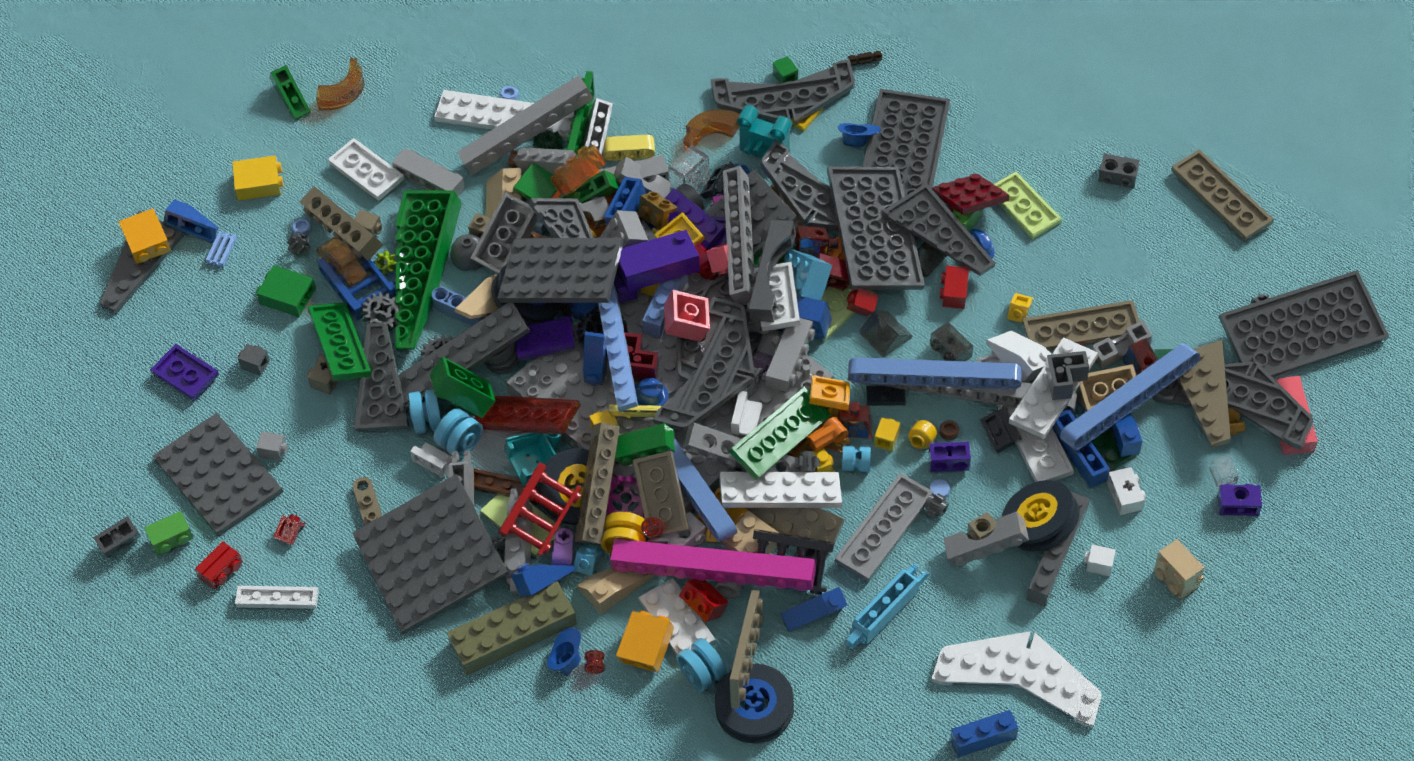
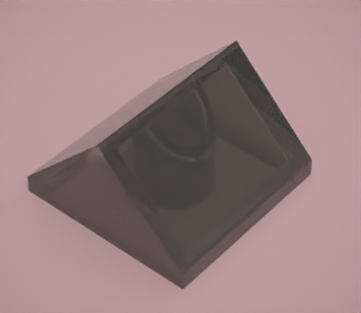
(884, 332)

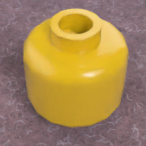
(922, 434)

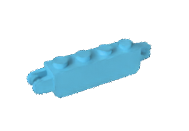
(885, 606)

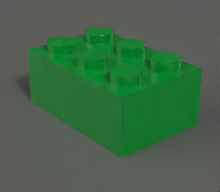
(462, 387)

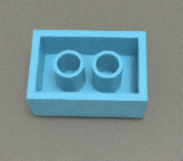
(809, 274)

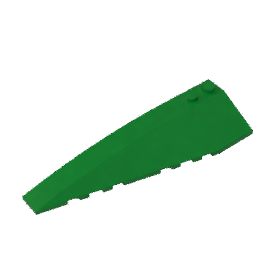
(423, 244)

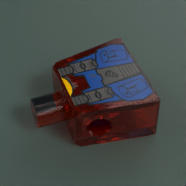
(814, 241)
(1140, 355)
(857, 420)

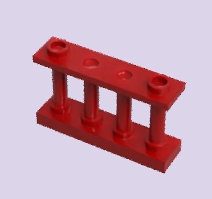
(520, 510)

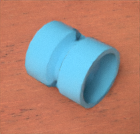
(850, 464)

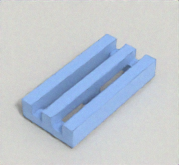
(219, 249)

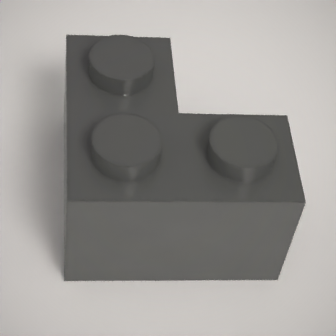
(1063, 371)

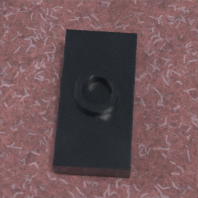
(885, 396)

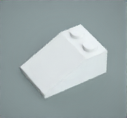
(1022, 351)

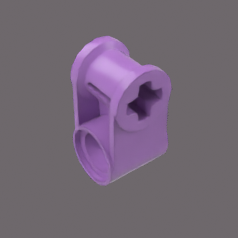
(563, 550)

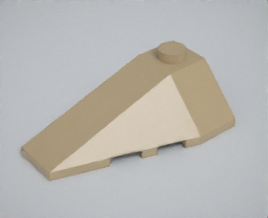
(479, 302)
(610, 587)

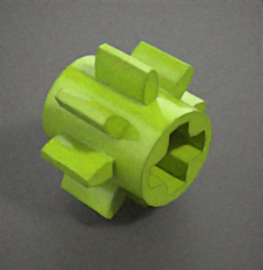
(391, 262)

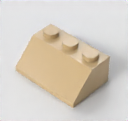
(498, 185)
(1102, 384)

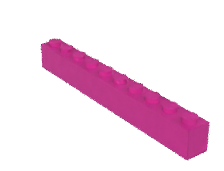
(713, 564)

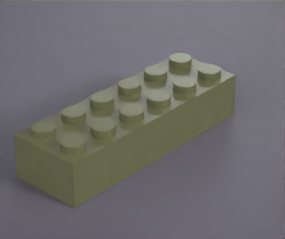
(511, 628)

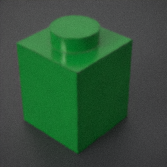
(785, 70)

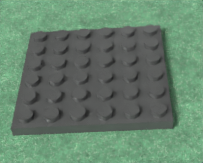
(430, 554)

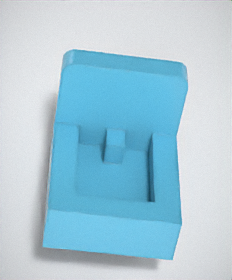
(586, 559)

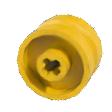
(621, 526)

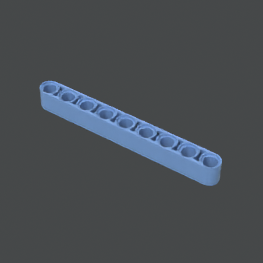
(934, 373)
(1129, 396)

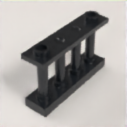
(803, 544)

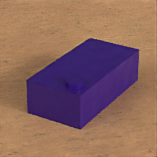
(658, 260)

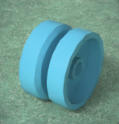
(422, 412)
(458, 432)
(701, 664)

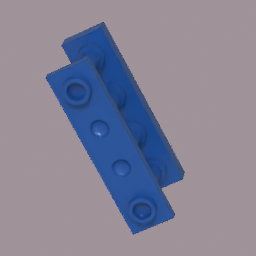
(347, 294)

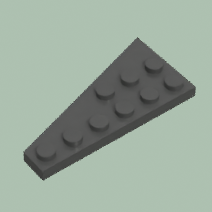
(130, 276)

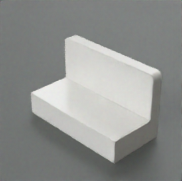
(745, 415)
(431, 459)

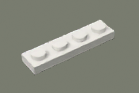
(277, 597)

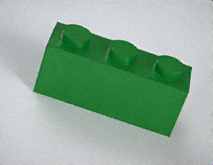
(644, 443)

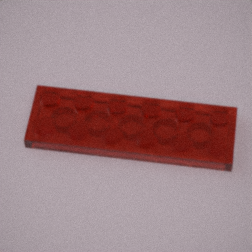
(529, 414)

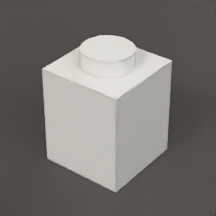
(1099, 560)

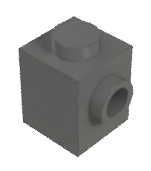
(253, 359)

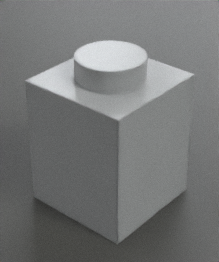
(272, 446)

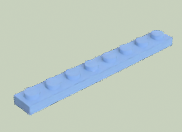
(618, 353)

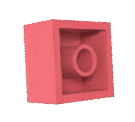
(686, 316)

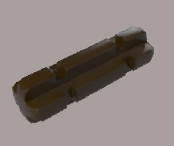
(865, 57)

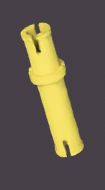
(613, 410)

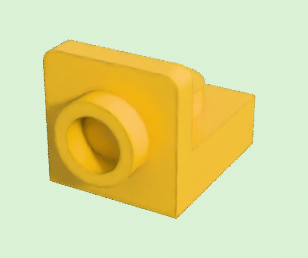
(1019, 307)

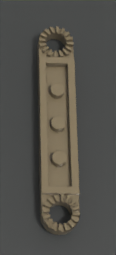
(367, 500)

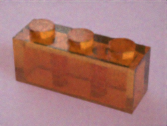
(577, 170)

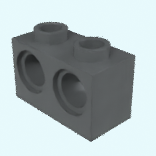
(1118, 170)

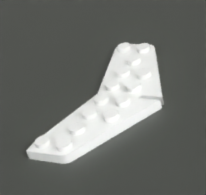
(1036, 670)

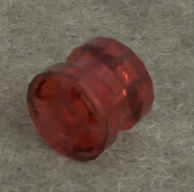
(648, 527)
(594, 661)

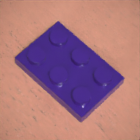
(546, 338)
(184, 372)

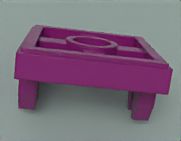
(628, 480)

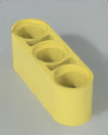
(631, 146)

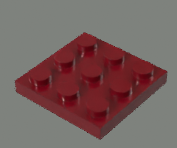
(970, 194)

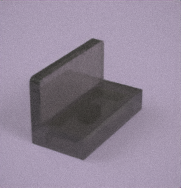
(929, 258)

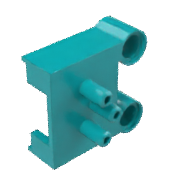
(758, 135)
(528, 451)

